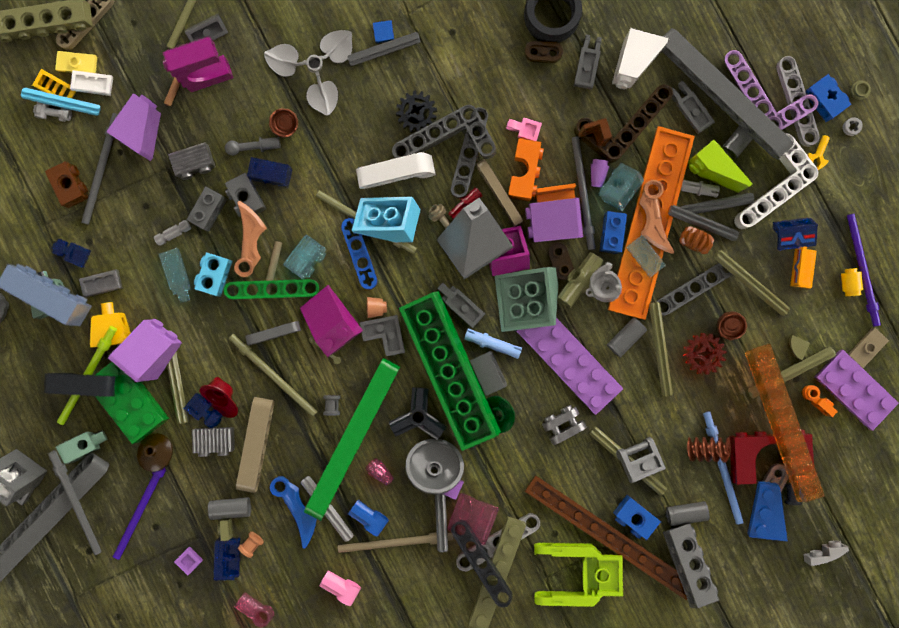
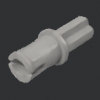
(700, 188)

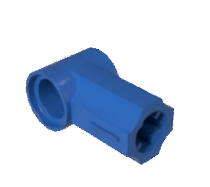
(372, 520)

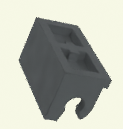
(488, 373)

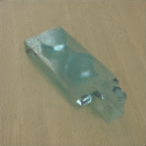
(176, 273)

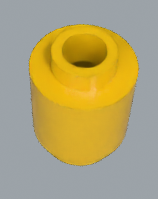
(852, 282)

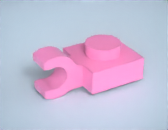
(527, 129)

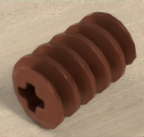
(708, 450)

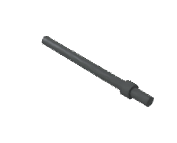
(98, 174)
(588, 229)
(60, 471)

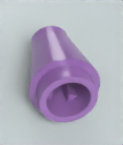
(598, 172)

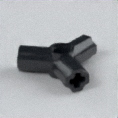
(419, 403)

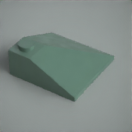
(527, 298)

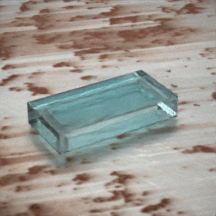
(645, 256)

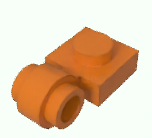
(823, 405)

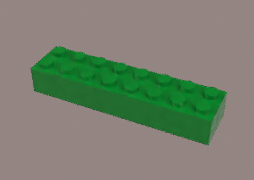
(450, 370)

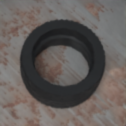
(548, 34)

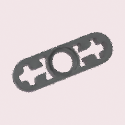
(273, 333)

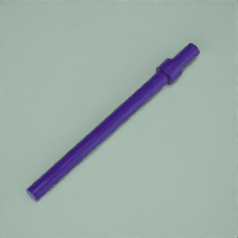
(872, 305)
(138, 513)

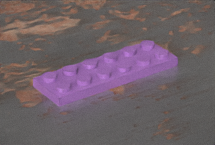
(573, 364)

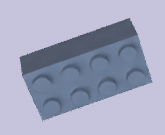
(44, 295)

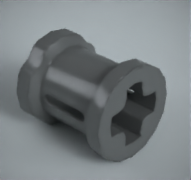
(331, 405)

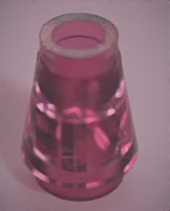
(379, 471)

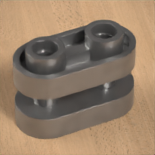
(567, 414)

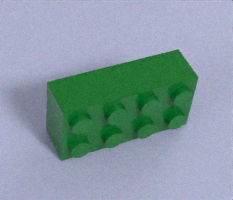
(132, 406)

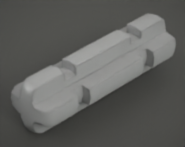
(172, 232)

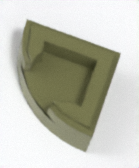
(798, 346)

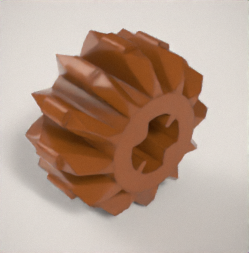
(696, 240)

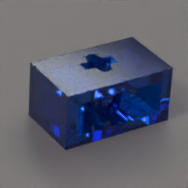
(269, 172)

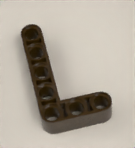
(629, 129)

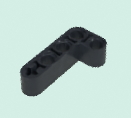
(79, 384)

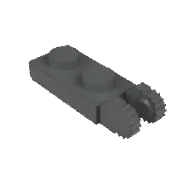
(587, 64)
(692, 108)

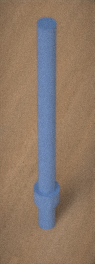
(712, 431)

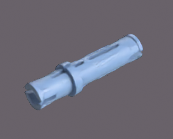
(492, 343)

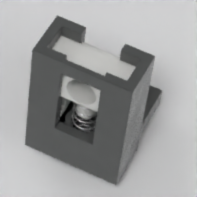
(18, 477)

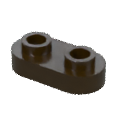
(543, 51)
(560, 261)

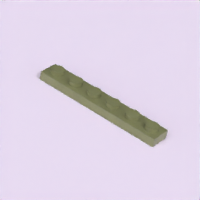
(502, 559)

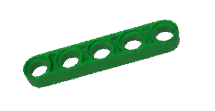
(262, 292)

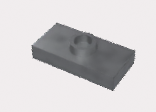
(100, 283)

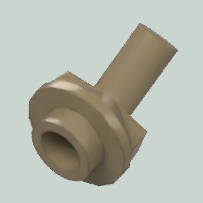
(437, 212)

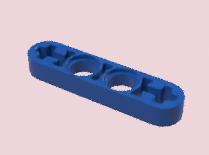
(357, 254)

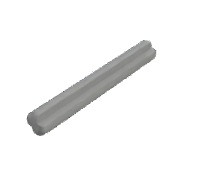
(331, 513)

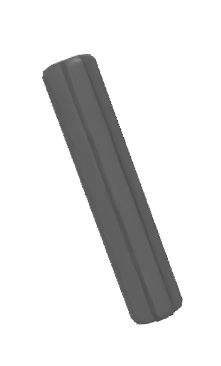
(441, 523)

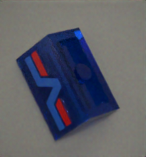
(796, 233)

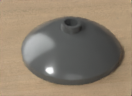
(434, 455)

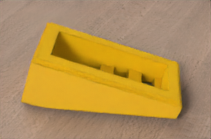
(41, 78)

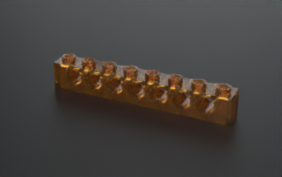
(784, 424)

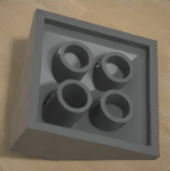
(473, 239)

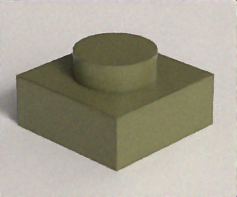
(225, 529)

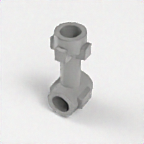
(42, 110)

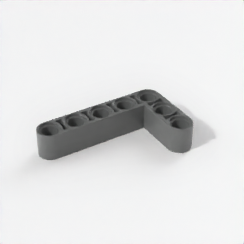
(446, 133)

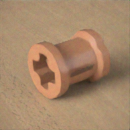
(250, 544)

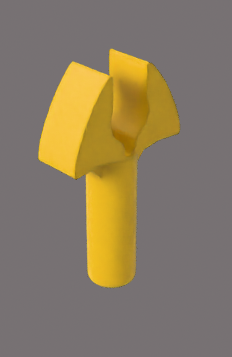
(819, 152)

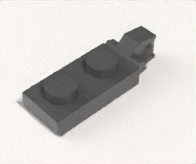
(461, 305)

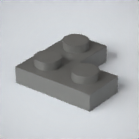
(387, 329)

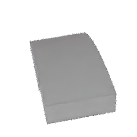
(829, 553)

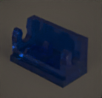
(227, 559)

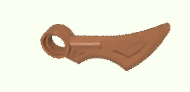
(252, 229)
(654, 229)

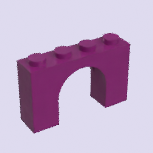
(197, 65)

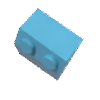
(387, 218)

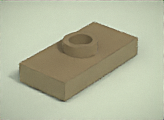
(868, 347)

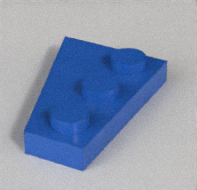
(767, 513)

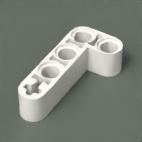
(394, 170)

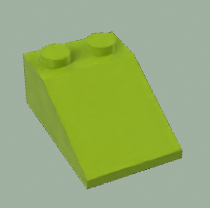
(718, 167)

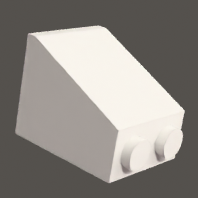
(636, 55)

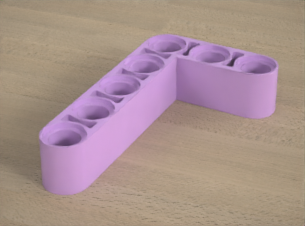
(752, 82)

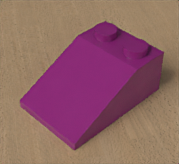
(329, 321)

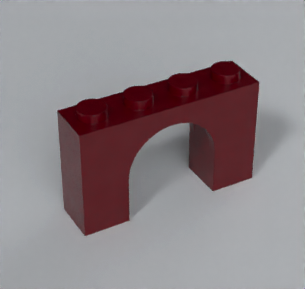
(745, 450)

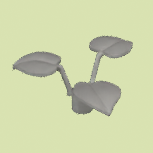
(323, 95)

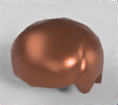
(283, 122)
(731, 325)

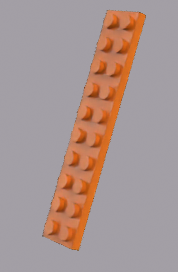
(668, 165)

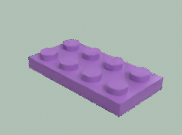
(856, 390)

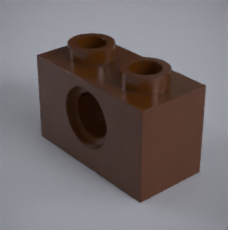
(59, 176)

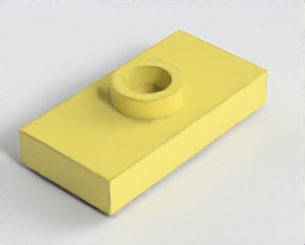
(75, 61)

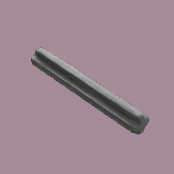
(384, 48)
(718, 204)
(703, 223)

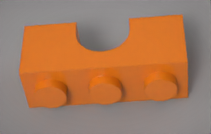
(527, 153)

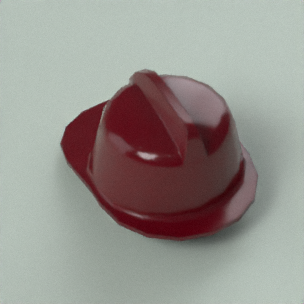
(220, 396)

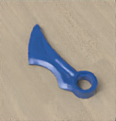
(305, 522)

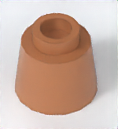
(375, 307)

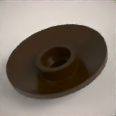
(161, 452)

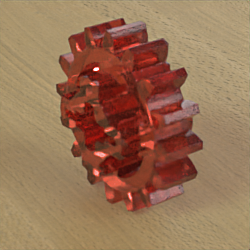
(705, 361)

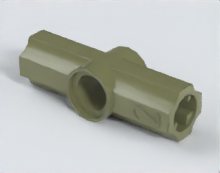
(579, 280)

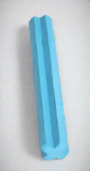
(60, 101)

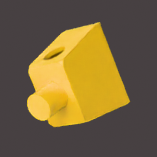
(101, 324)

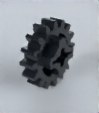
(411, 116)

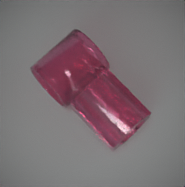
(252, 609)

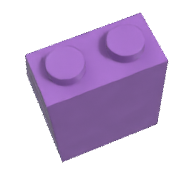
(137, 125)
(554, 220)
(146, 351)

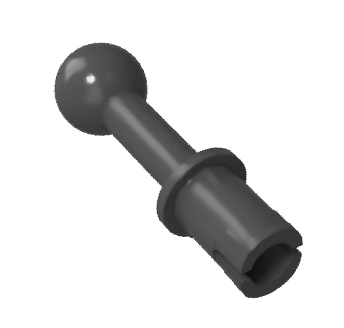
(233, 148)

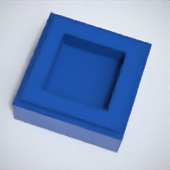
(383, 31)

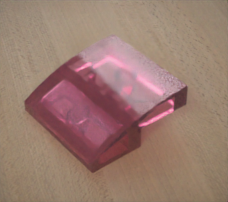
(476, 513)

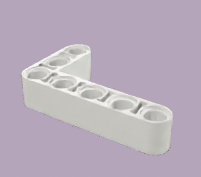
(781, 189)

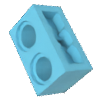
(218, 276)

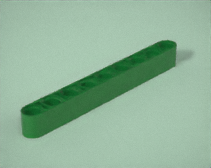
(351, 439)

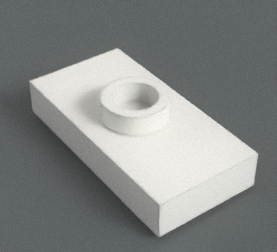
(91, 83)

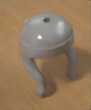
(601, 280)

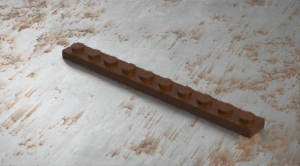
(605, 534)

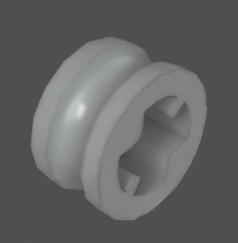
(858, 128)

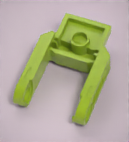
(600, 575)

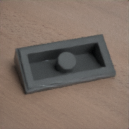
(211, 27)

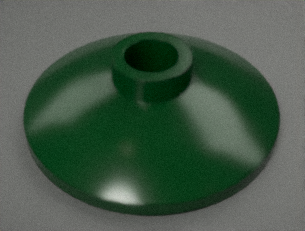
(507, 418)

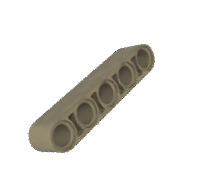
(255, 445)

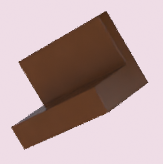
(600, 129)

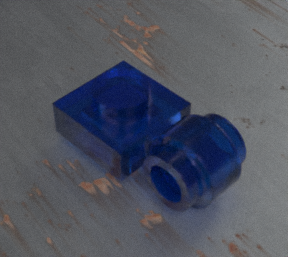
(74, 253)
(199, 408)

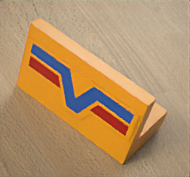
(803, 268)

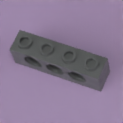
(708, 592)

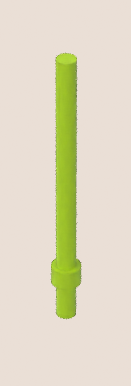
(103, 345)

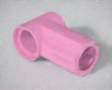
(344, 589)

